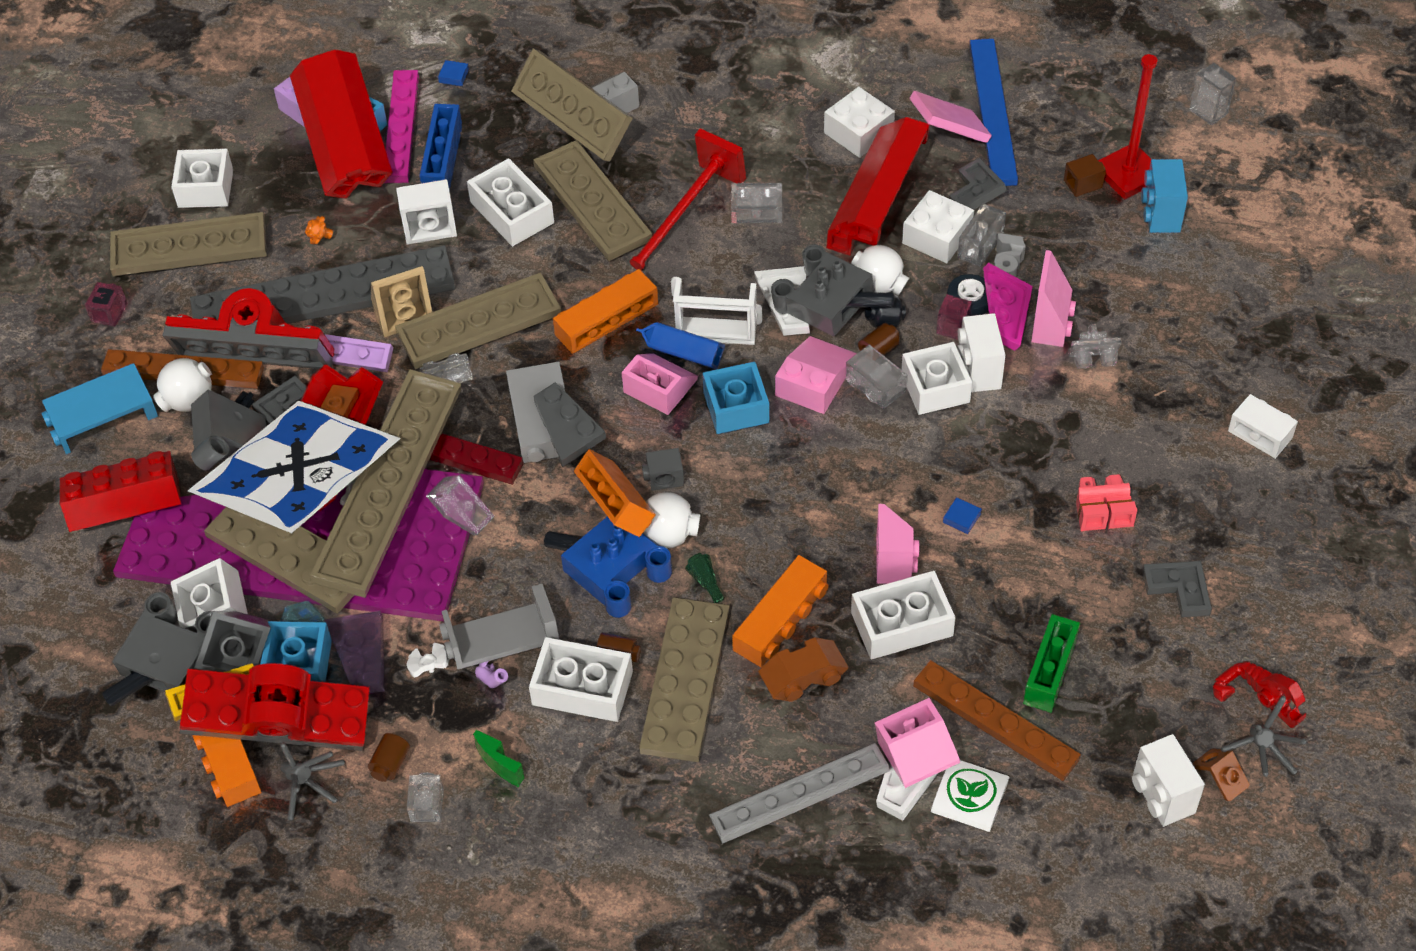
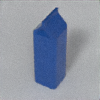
(683, 344)

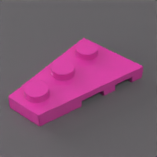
(1009, 301)

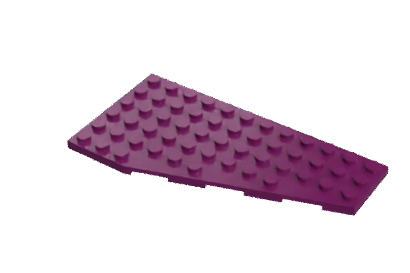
(411, 581)

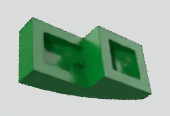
(493, 754)

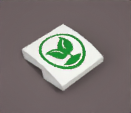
(970, 795)

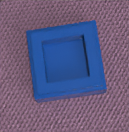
(453, 73)
(962, 515)

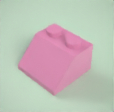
(895, 547)

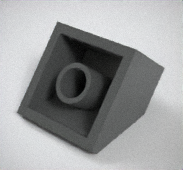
(232, 641)

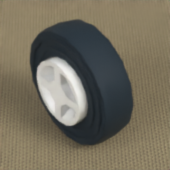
(970, 288)

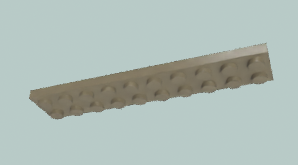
(386, 487)

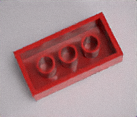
(119, 490)

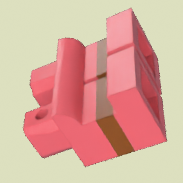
(1105, 504)

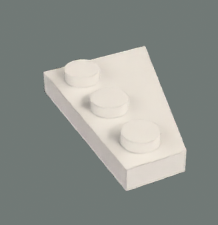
(787, 323)
(896, 798)

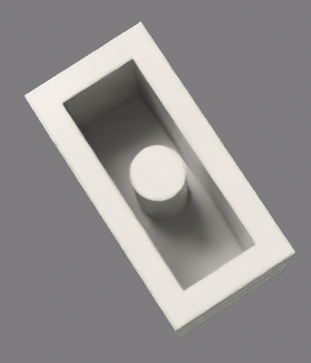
(1262, 426)

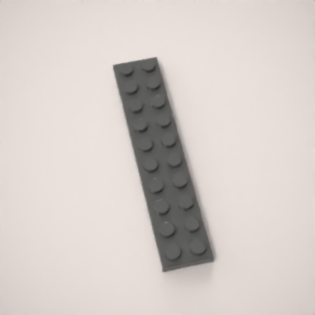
(335, 288)

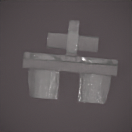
(1094, 343)
(454, 368)

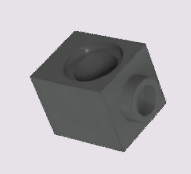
(663, 469)

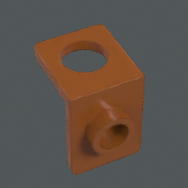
(1225, 772)

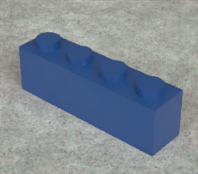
(441, 144)

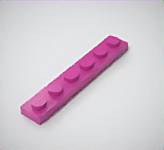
(401, 124)

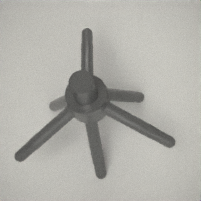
(1265, 737)
(300, 773)

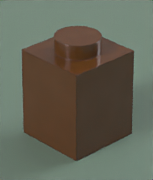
(1084, 175)

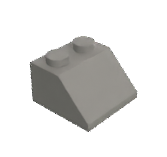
(620, 91)

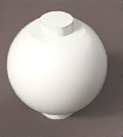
(884, 266)
(181, 384)
(672, 520)

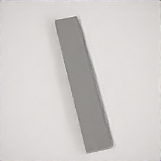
(799, 793)

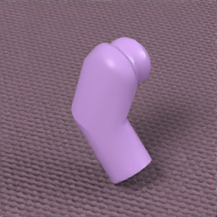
(490, 678)

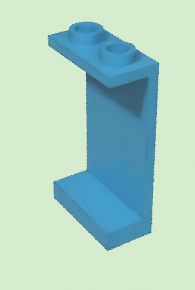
(96, 404)

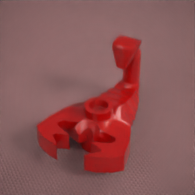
(1268, 688)

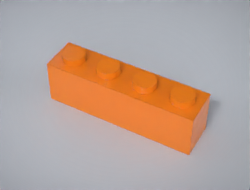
(605, 311)
(614, 493)
(780, 611)
(230, 766)

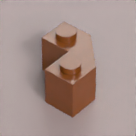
(791, 673)

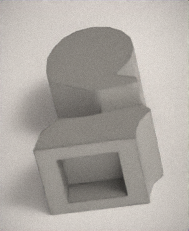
(1009, 253)

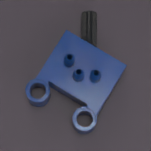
(608, 560)

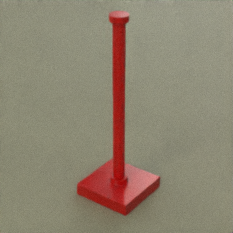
(716, 157)
(1127, 165)

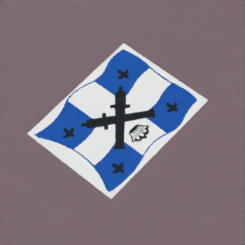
(294, 466)

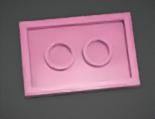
(950, 117)

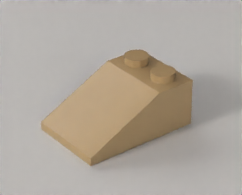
(400, 299)

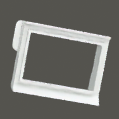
(717, 329)

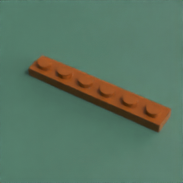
(224, 371)
(997, 720)

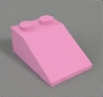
(1053, 305)
(812, 374)

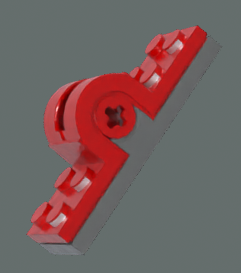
(251, 331)
(274, 706)

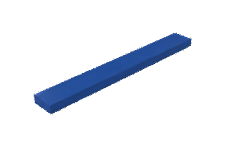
(993, 110)

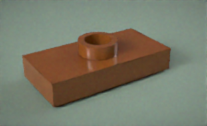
(340, 400)

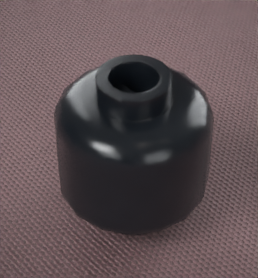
(890, 316)

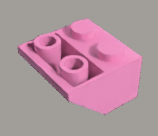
(656, 381)
(916, 742)

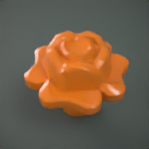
(317, 229)

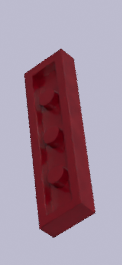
(477, 459)

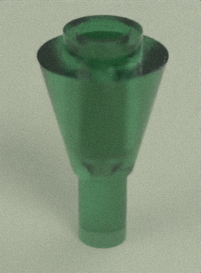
(702, 570)

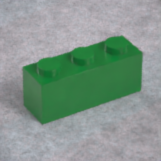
(1051, 663)

